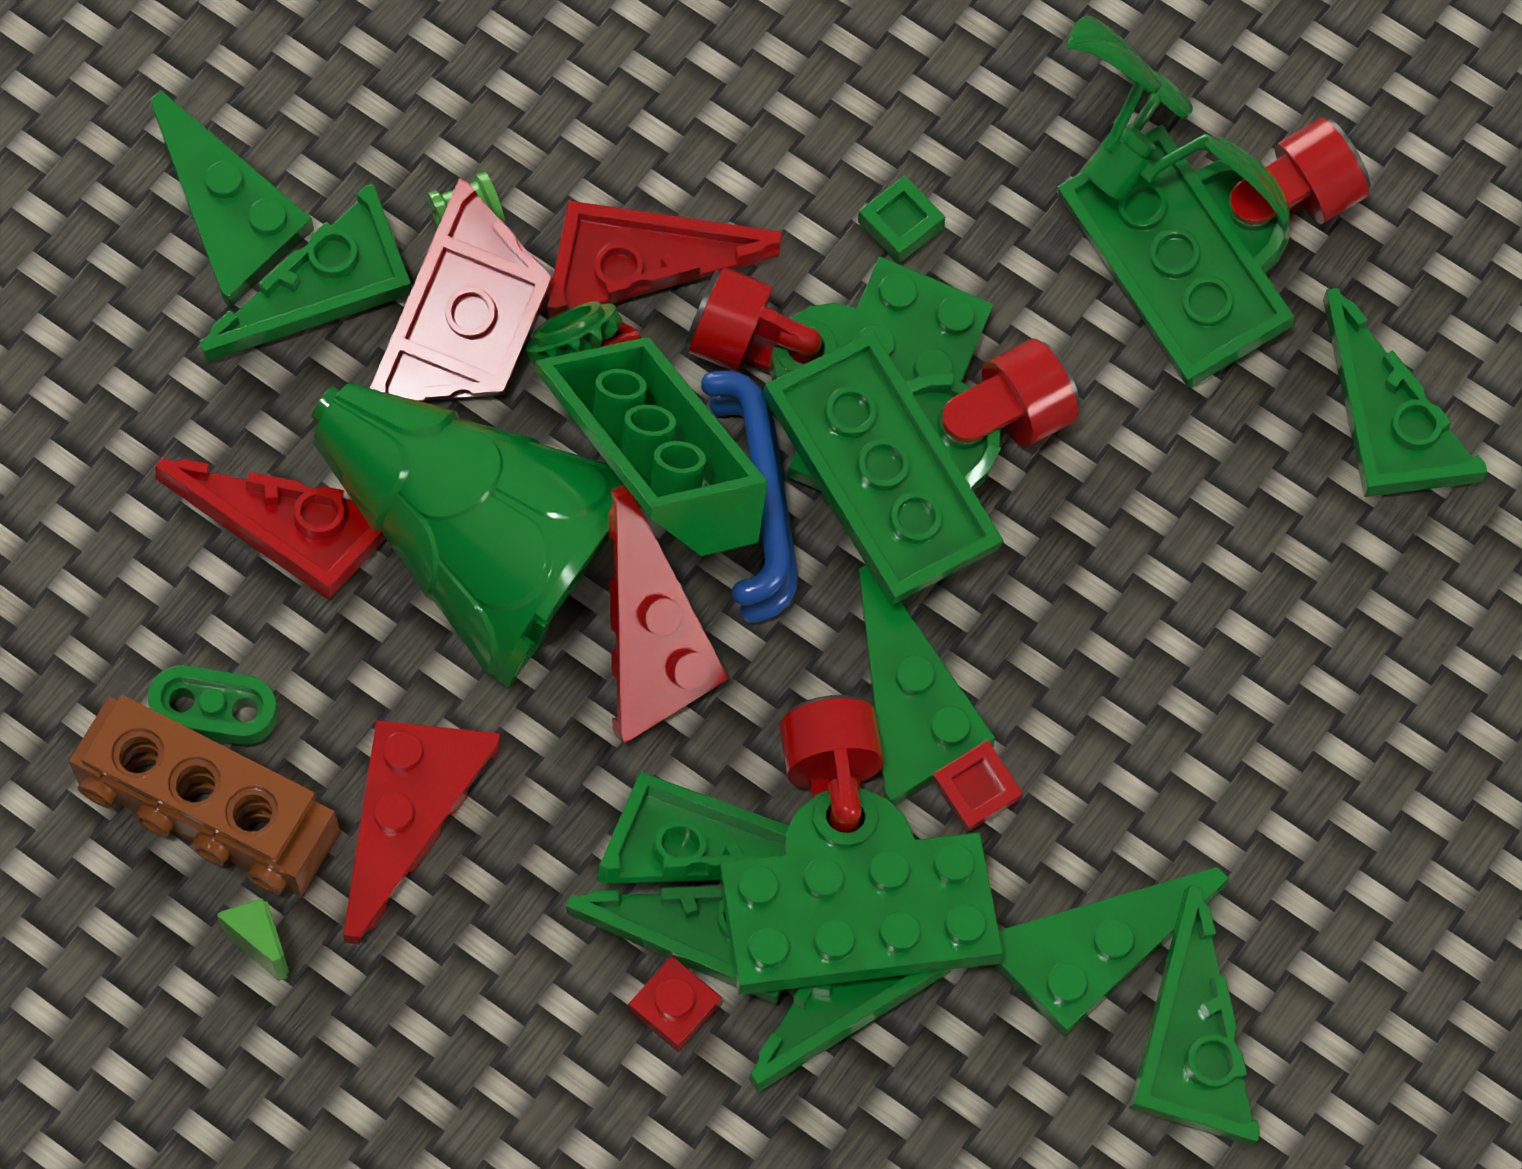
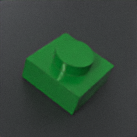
(901, 219)

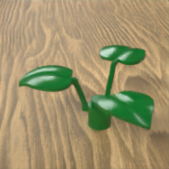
(1127, 150)

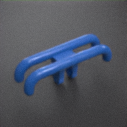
(776, 583)

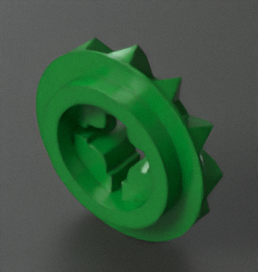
(574, 330)

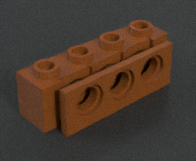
(187, 764)

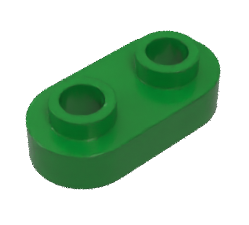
(216, 703)

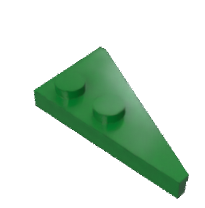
(237, 212)
(332, 277)
(1395, 430)
(916, 700)
(683, 836)
(672, 923)
(1085, 953)
(828, 1015)
(1190, 1053)

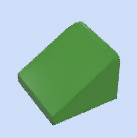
(255, 933)

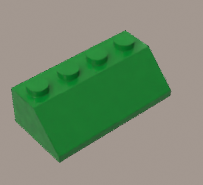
(661, 442)

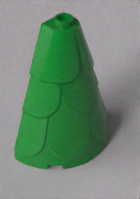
(472, 512)

